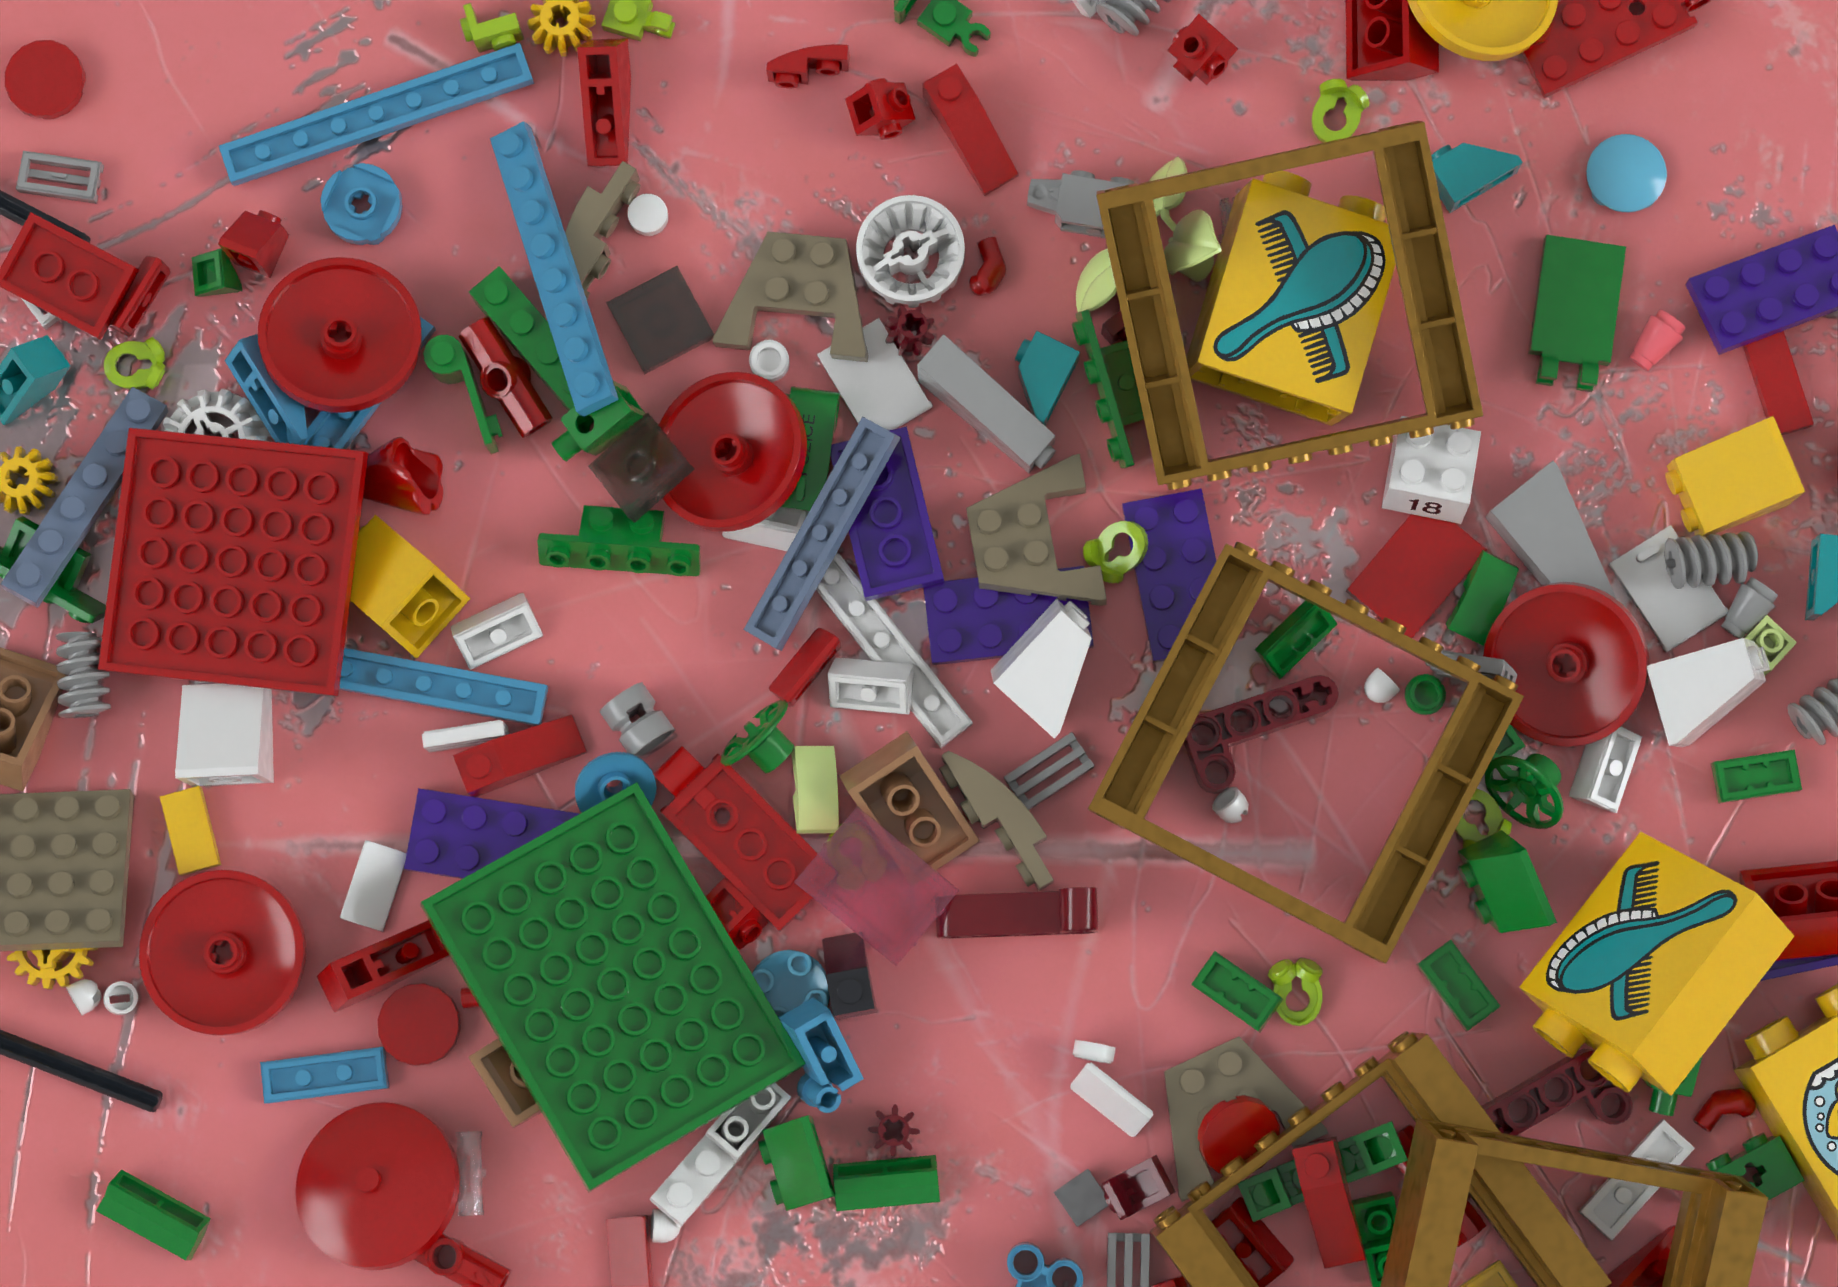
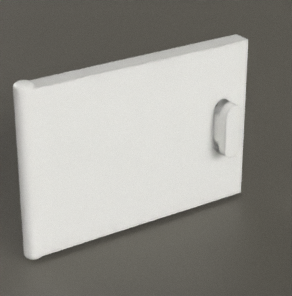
(880, 388)
(1669, 611)

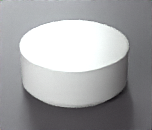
(648, 214)
(769, 360)
(1093, 1051)

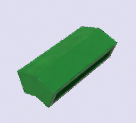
(886, 1183)
(154, 1215)

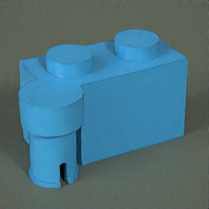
(824, 1052)

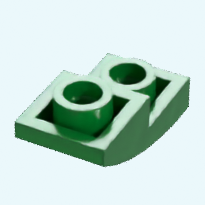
(1483, 598)
(1375, 1223)

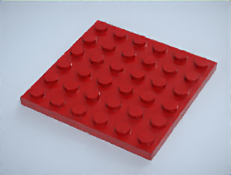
(233, 561)

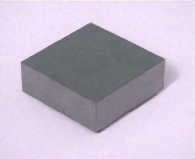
(1082, 1197)

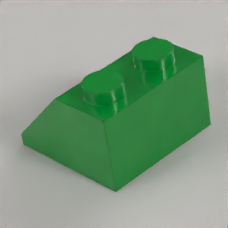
(1505, 884)
(797, 1163)

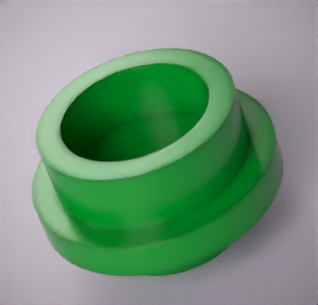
(1425, 694)

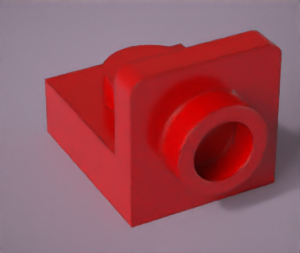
(736, 914)

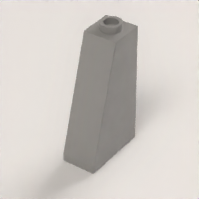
(985, 405)
(1548, 533)

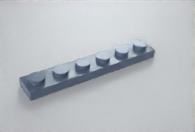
(80, 501)
(822, 533)

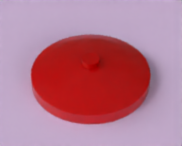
(339, 334)
(743, 446)
(1574, 662)
(222, 952)
(377, 1186)

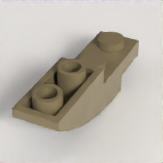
(595, 218)
(993, 802)

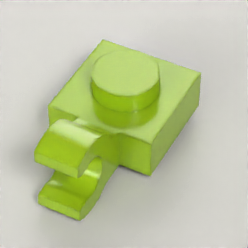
(634, 17)

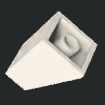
(1045, 665)
(1705, 686)
(225, 735)

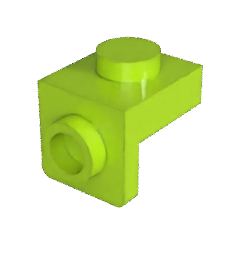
(491, 34)

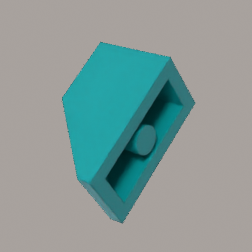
(1470, 171)
(1044, 372)
(29, 375)
(1823, 576)

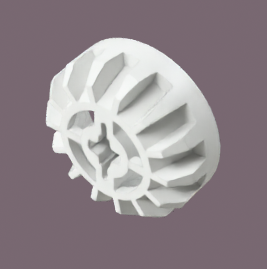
(939, 235)
(223, 402)

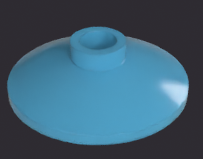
(593, 779)

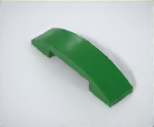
(1361, 1156)

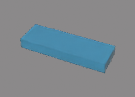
(324, 1075)

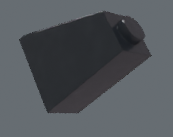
(848, 976)

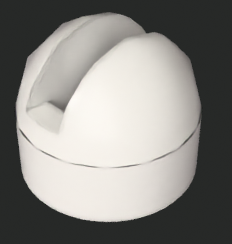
(1380, 687)
(1231, 805)
(117, 989)
(84, 995)
(662, 1227)

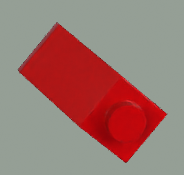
(255, 242)

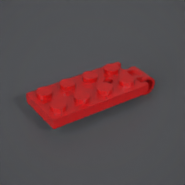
(1600, 34)
(751, 849)

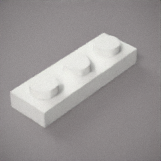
(1620, 1200)

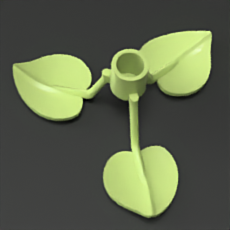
(1188, 250)

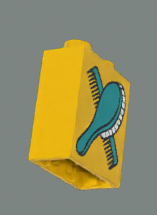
(1294, 299)
(1653, 966)

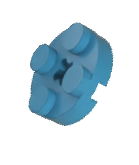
(355, 182)

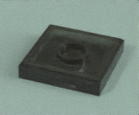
(660, 320)
(641, 467)

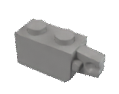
(1073, 200)

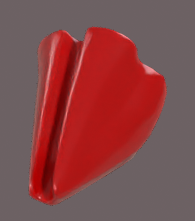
(404, 477)

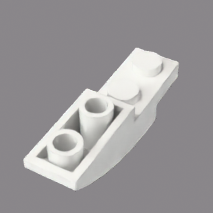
(717, 1154)

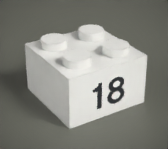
(1432, 473)

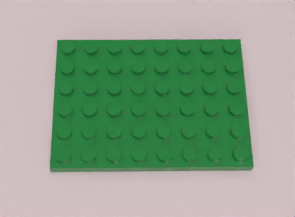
(612, 986)

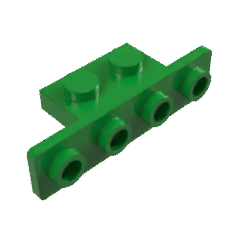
(1116, 384)
(618, 544)
(64, 591)

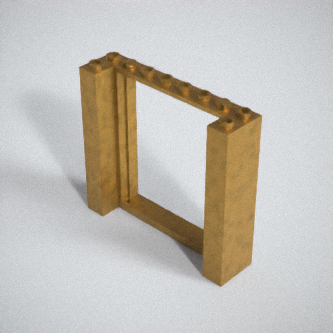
(1424, 278)
(1429, 812)
(1428, 1091)
(1712, 1234)

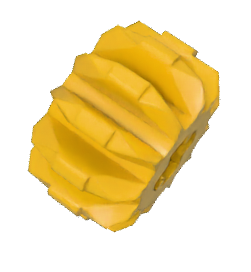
(562, 37)
(24, 466)

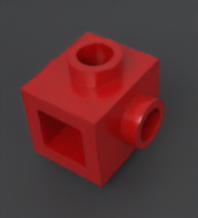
(1201, 51)
(880, 109)

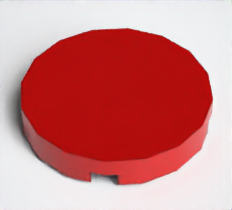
(45, 79)
(418, 1024)
(1233, 1129)

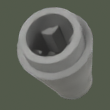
(1749, 607)

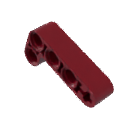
(1262, 724)
(1020, 914)
(1574, 1088)

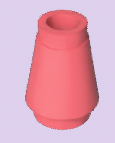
(1657, 339)

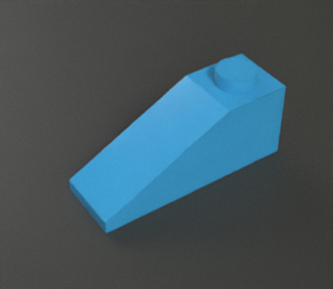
(278, 411)

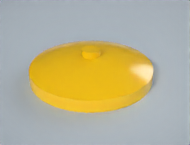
(1485, 27)

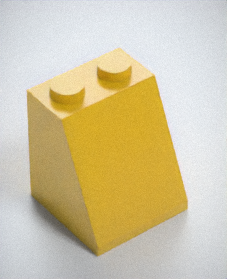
(1734, 479)
(402, 588)

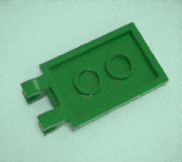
(1576, 307)

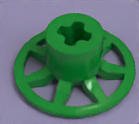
(765, 743)
(1530, 784)

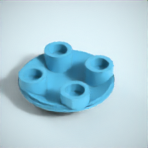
(1626, 173)
(791, 979)

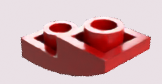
(793, 67)

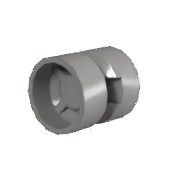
(646, 731)

